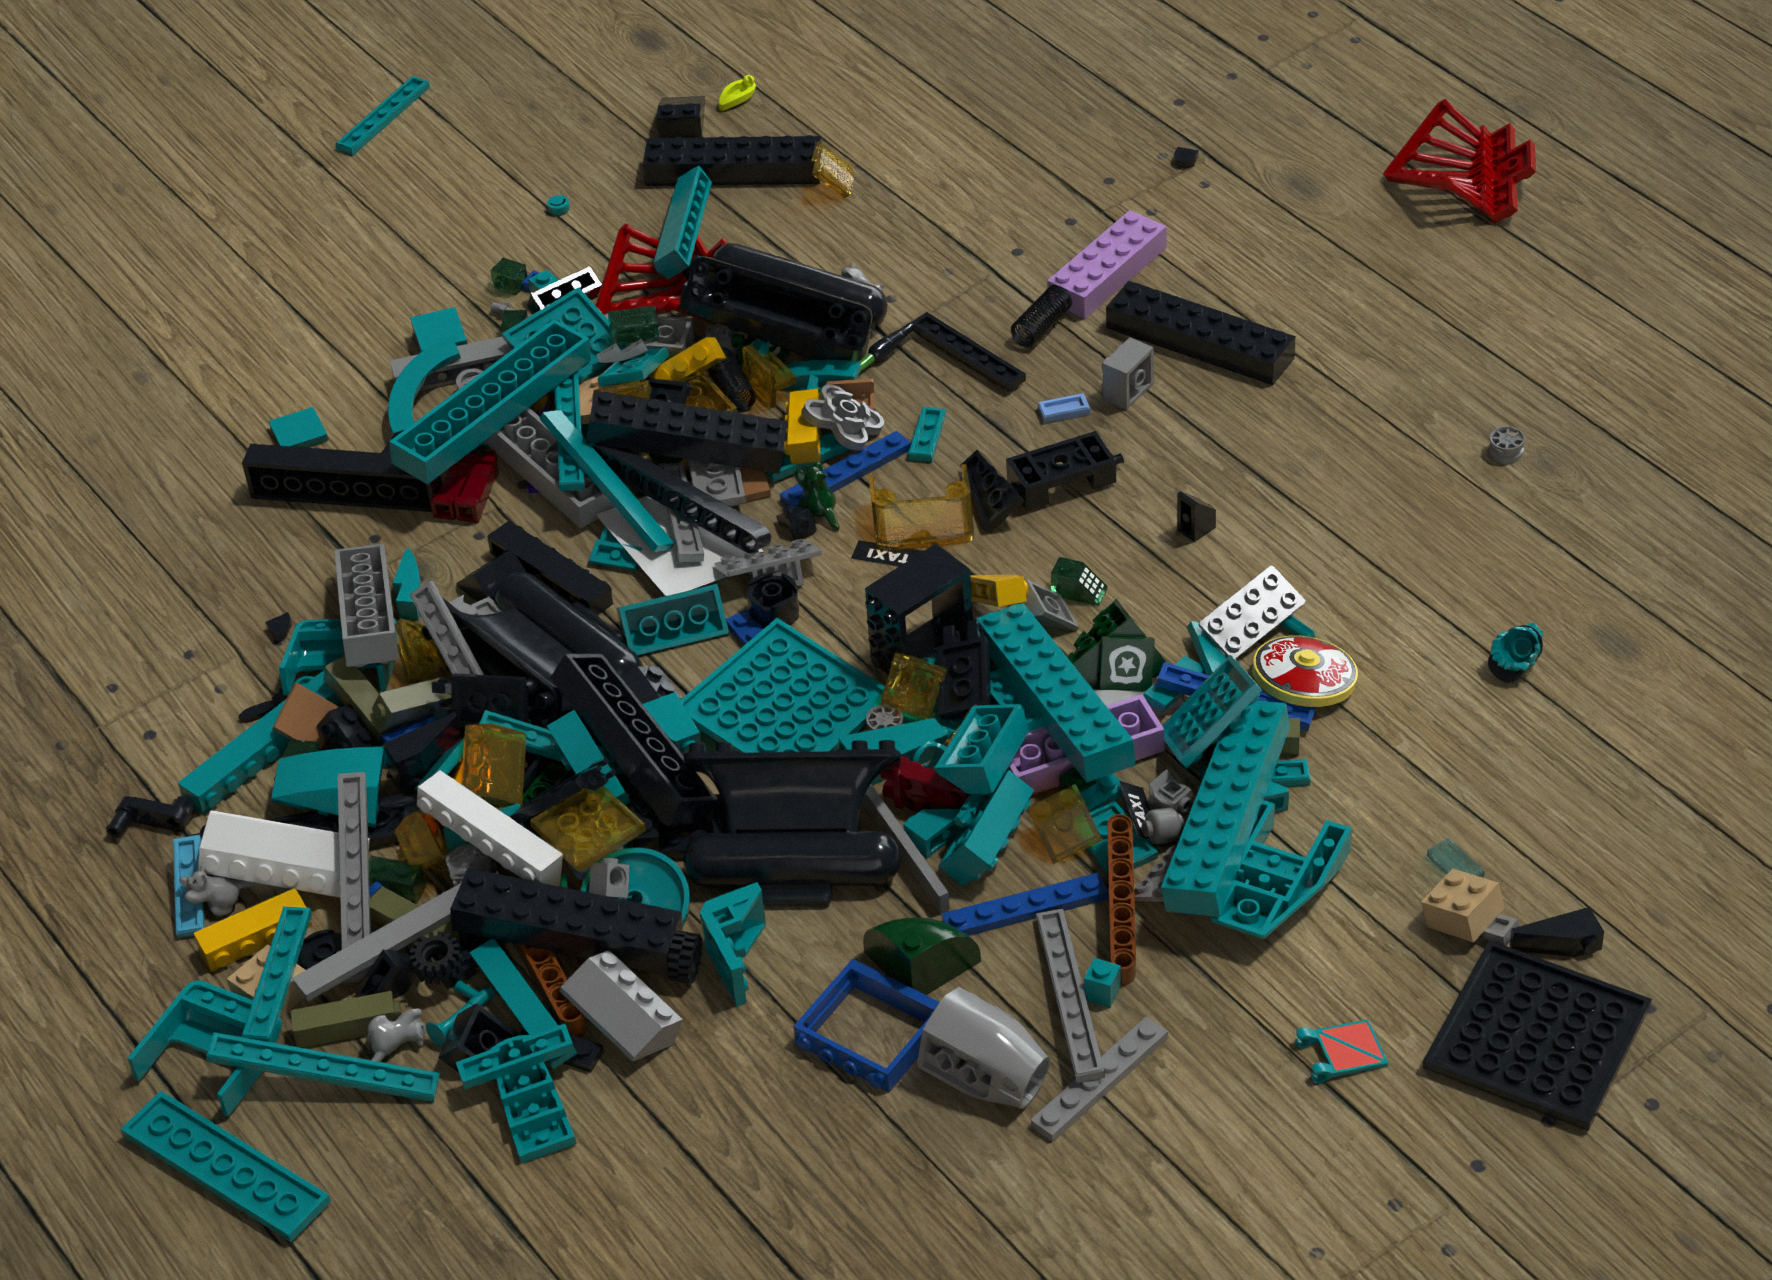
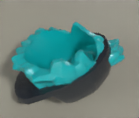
(1515, 652)

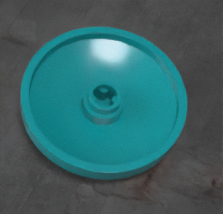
(652, 880)

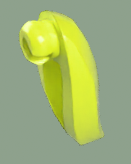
(737, 92)

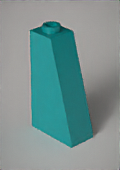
(907, 739)

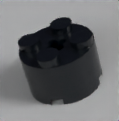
(773, 598)

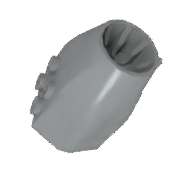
(982, 1051)

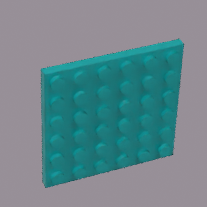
(783, 696)

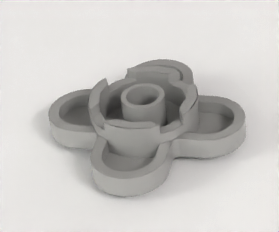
(844, 416)

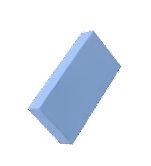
(1063, 408)

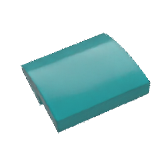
(611, 553)

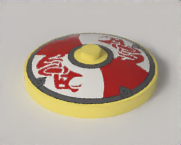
(1304, 671)

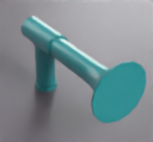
(439, 1031)

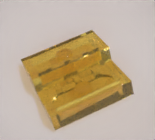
(833, 170)

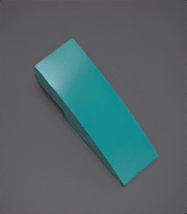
(405, 582)

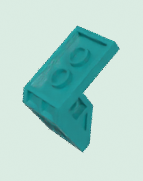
(729, 931)

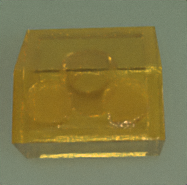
(1065, 823)

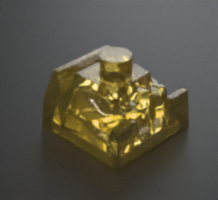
(913, 685)
(422, 842)

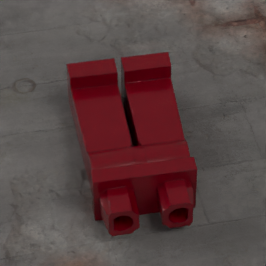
(466, 487)
(921, 788)

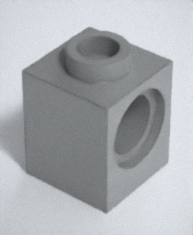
(609, 878)

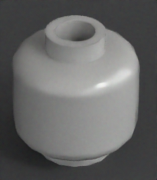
(1163, 826)

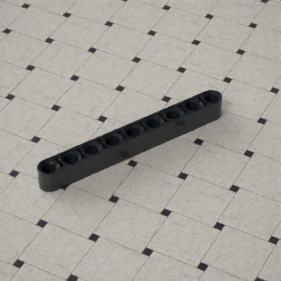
(685, 499)

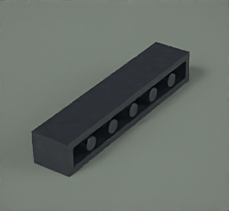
(552, 567)

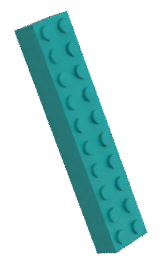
(489, 401)
(1058, 692)
(1225, 811)

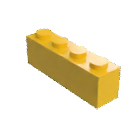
(801, 437)
(244, 931)

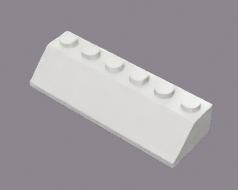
(489, 830)
(271, 853)

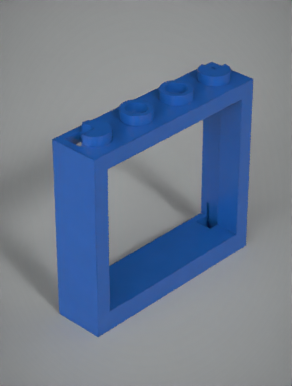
(881, 987)

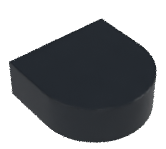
(1185, 157)

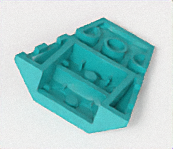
(313, 779)

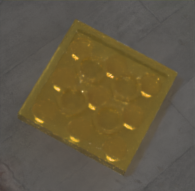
(587, 826)

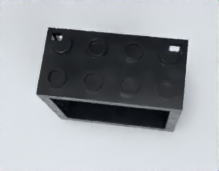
(926, 577)

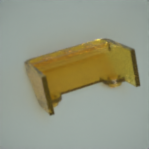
(924, 520)

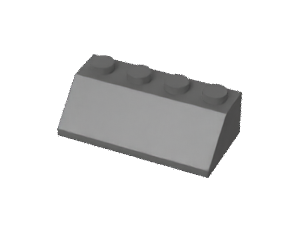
(622, 1006)

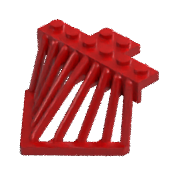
(1492, 172)
(664, 300)

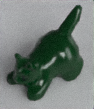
(818, 496)

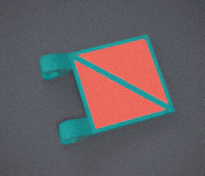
(1345, 1047)

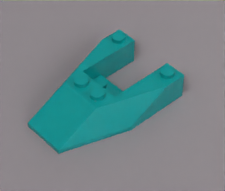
(1276, 882)

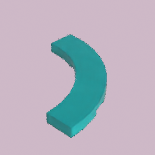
(413, 377)

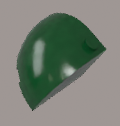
(1110, 622)
(921, 952)

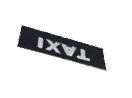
(869, 552)
(1137, 805)

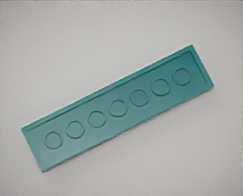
(226, 1166)

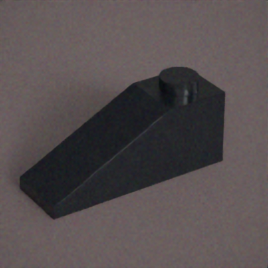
(1562, 935)

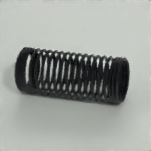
(1030, 327)
(734, 389)

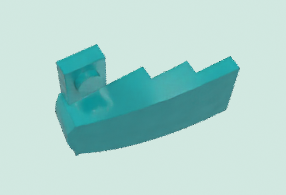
(526, 1089)

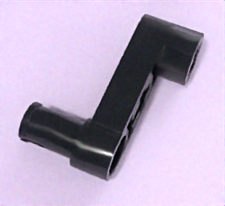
(151, 813)

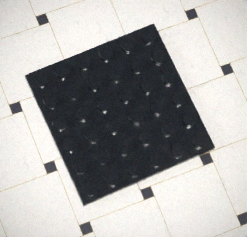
(1538, 1034)

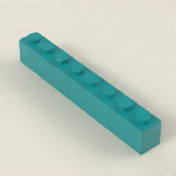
(682, 223)
(243, 756)

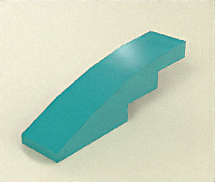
(825, 370)

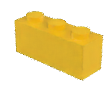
(691, 360)

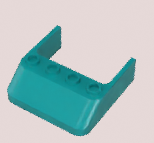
(317, 645)
(191, 1022)

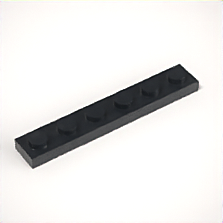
(968, 352)

